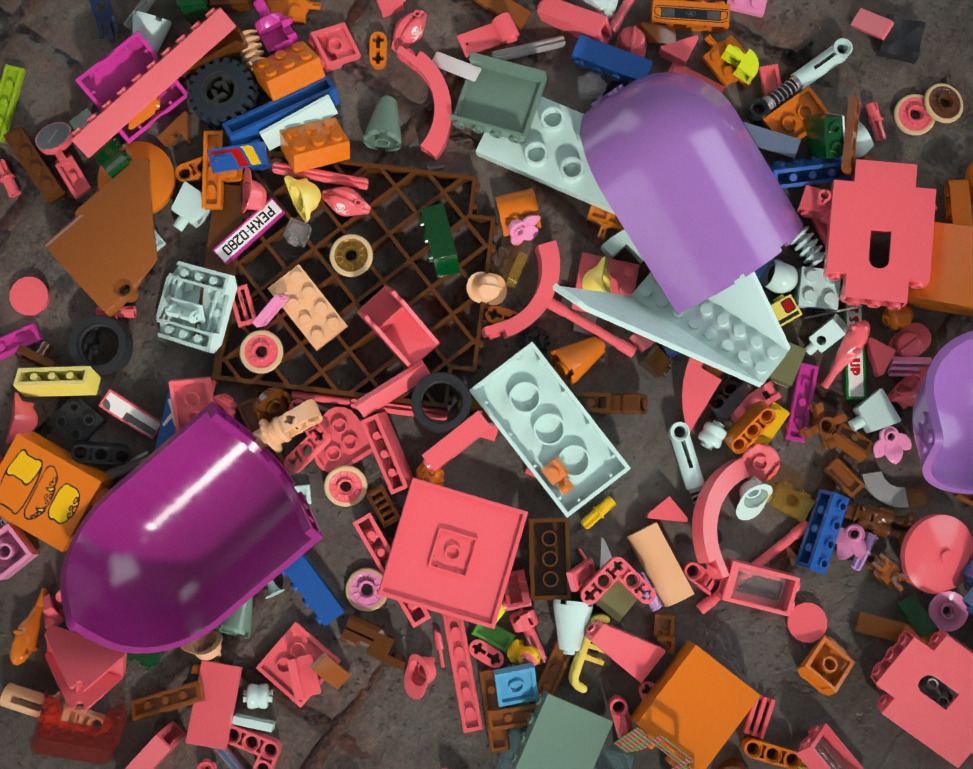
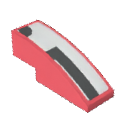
(130, 414)

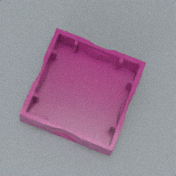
(117, 70)

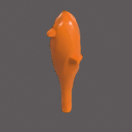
(27, 633)

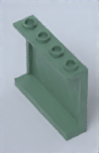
(500, 99)
(561, 736)

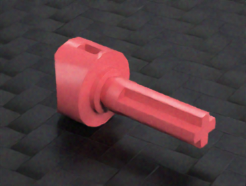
(526, 624)

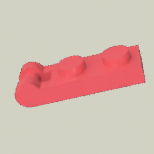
(754, 397)

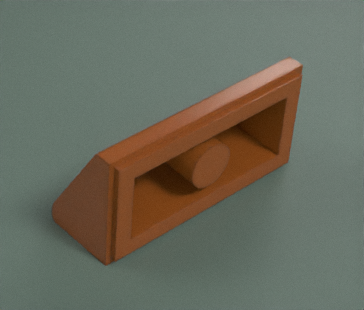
(852, 441)

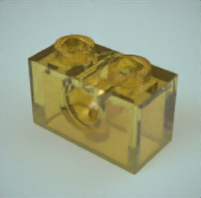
(801, 506)

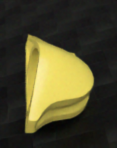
(304, 196)
(598, 277)

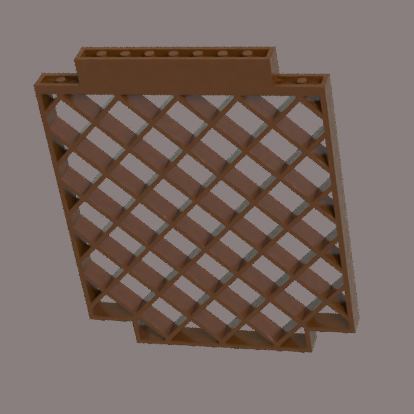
(231, 217)

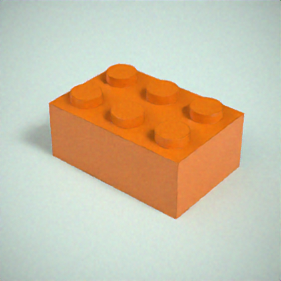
(288, 70)
(314, 144)

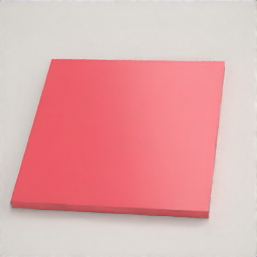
(452, 553)

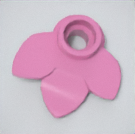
(523, 229)
(892, 447)
(848, 545)

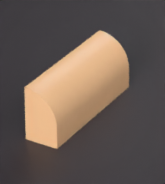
(660, 565)

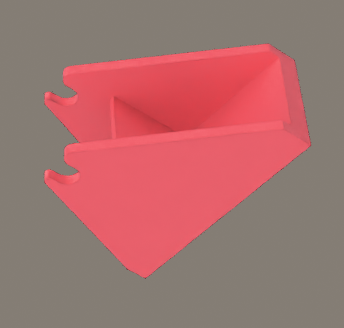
(398, 326)
(82, 667)

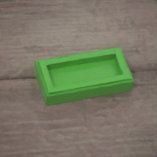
(496, 637)

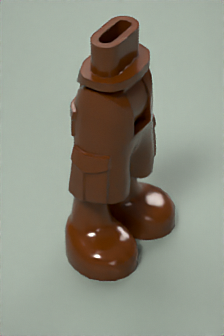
(878, 520)

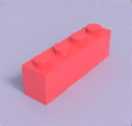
(388, 452)

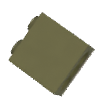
(789, 366)
(616, 599)

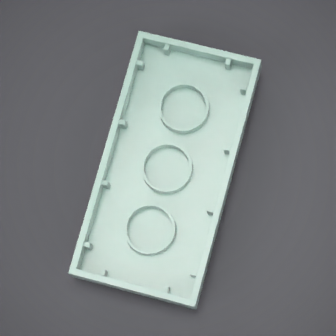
(550, 154)
(549, 422)

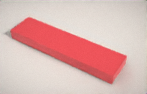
(391, 389)

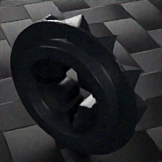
(533, 332)

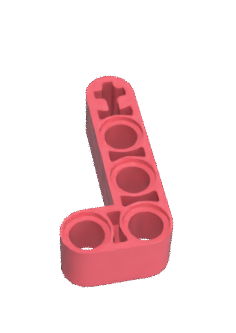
(260, 749)

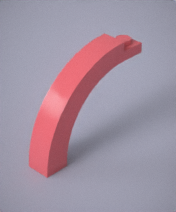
(441, 126)
(548, 275)
(707, 512)

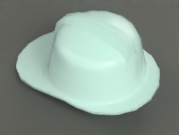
(752, 498)

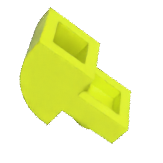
(745, 64)

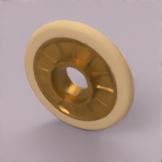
(345, 244)

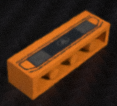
(691, 15)

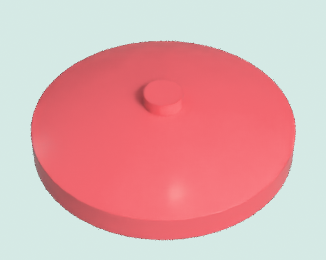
(936, 553)

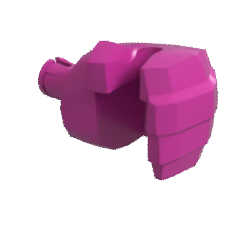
(274, 29)

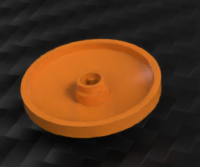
(161, 172)

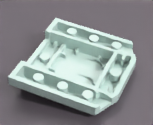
(217, 306)

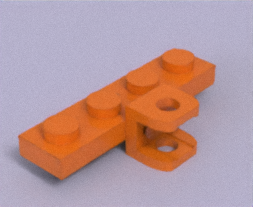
(214, 183)

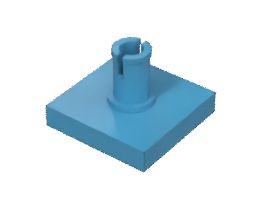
(515, 684)

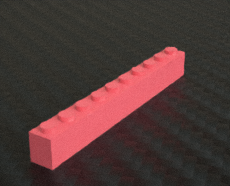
(152, 82)

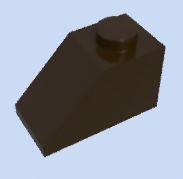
(656, 362)

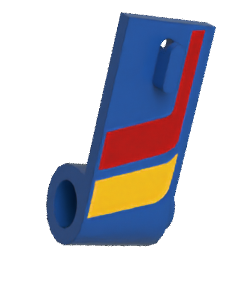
(237, 157)

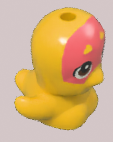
(522, 653)

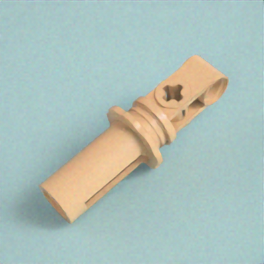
(283, 428)
(13, 692)

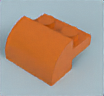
(516, 206)

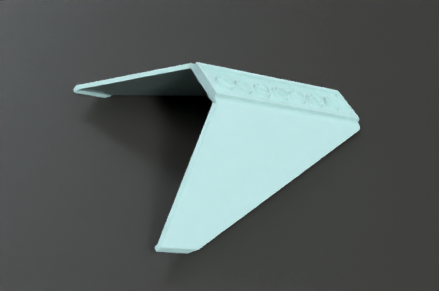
(727, 331)

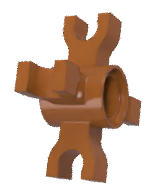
(829, 425)
(887, 571)

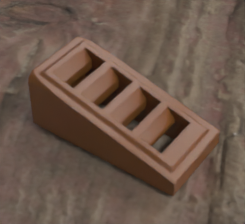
(393, 519)

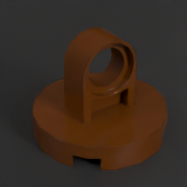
(270, 402)

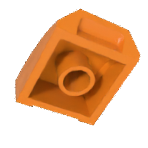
(826, 666)

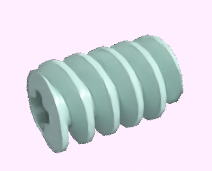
(808, 247)

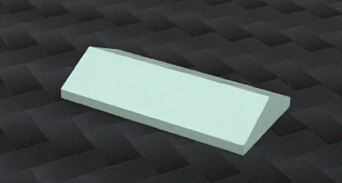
(316, 111)

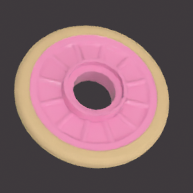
(354, 589)

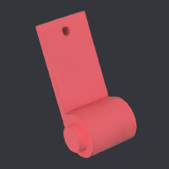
(499, 32)

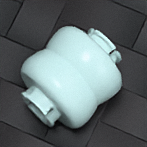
(712, 435)
(258, 696)

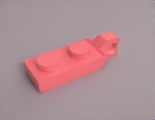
(72, 174)

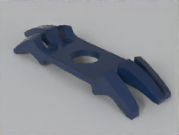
(105, 18)

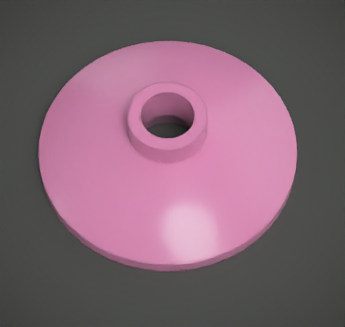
(956, 613)

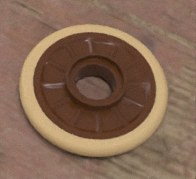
(936, 110)

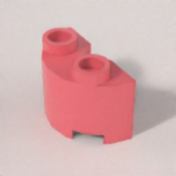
(516, 592)

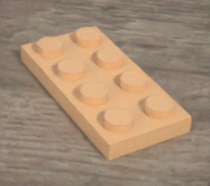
(308, 307)

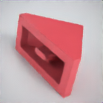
(679, 50)
(879, 355)
(667, 510)

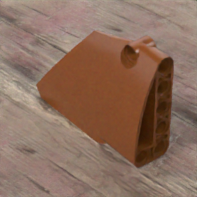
(111, 239)

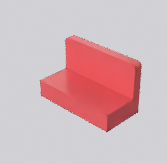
(303, 679)

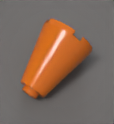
(576, 358)

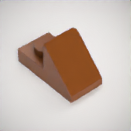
(180, 126)

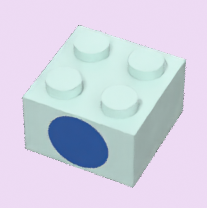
(815, 291)

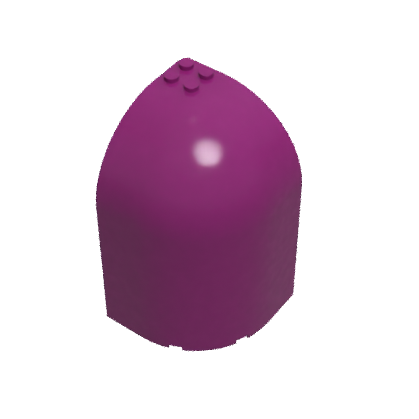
(184, 539)

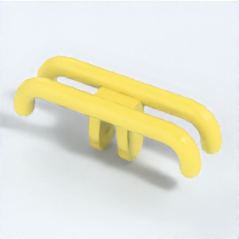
(582, 655)

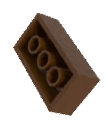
(549, 558)

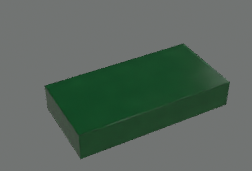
(916, 616)

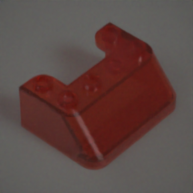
(76, 740)

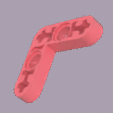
(312, 440)
(621, 576)

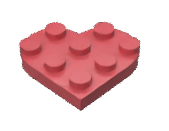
(348, 440)

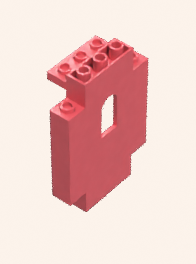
(885, 200)
(941, 729)

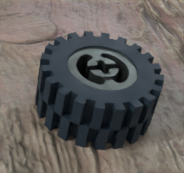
(222, 77)

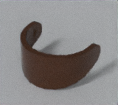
(733, 763)

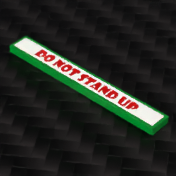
(855, 371)

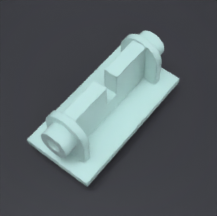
(185, 310)

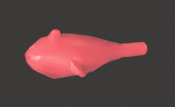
(849, 349)

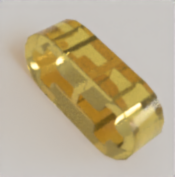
(517, 269)

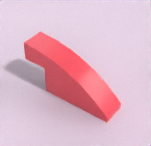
(697, 391)

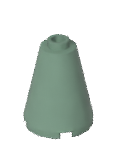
(384, 126)
(239, 621)

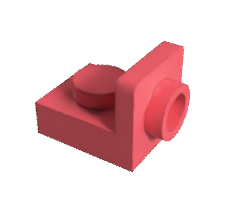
(53, 611)

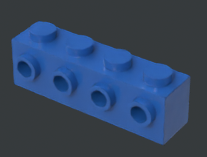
(609, 60)
(808, 172)
(822, 531)

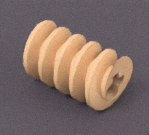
(252, 53)

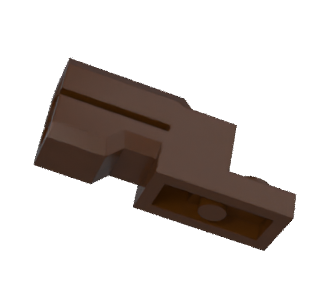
(613, 403)
(368, 634)

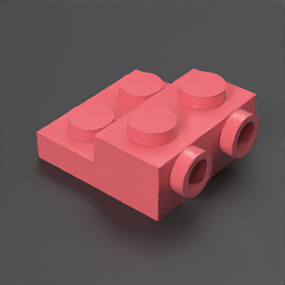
(333, 46)

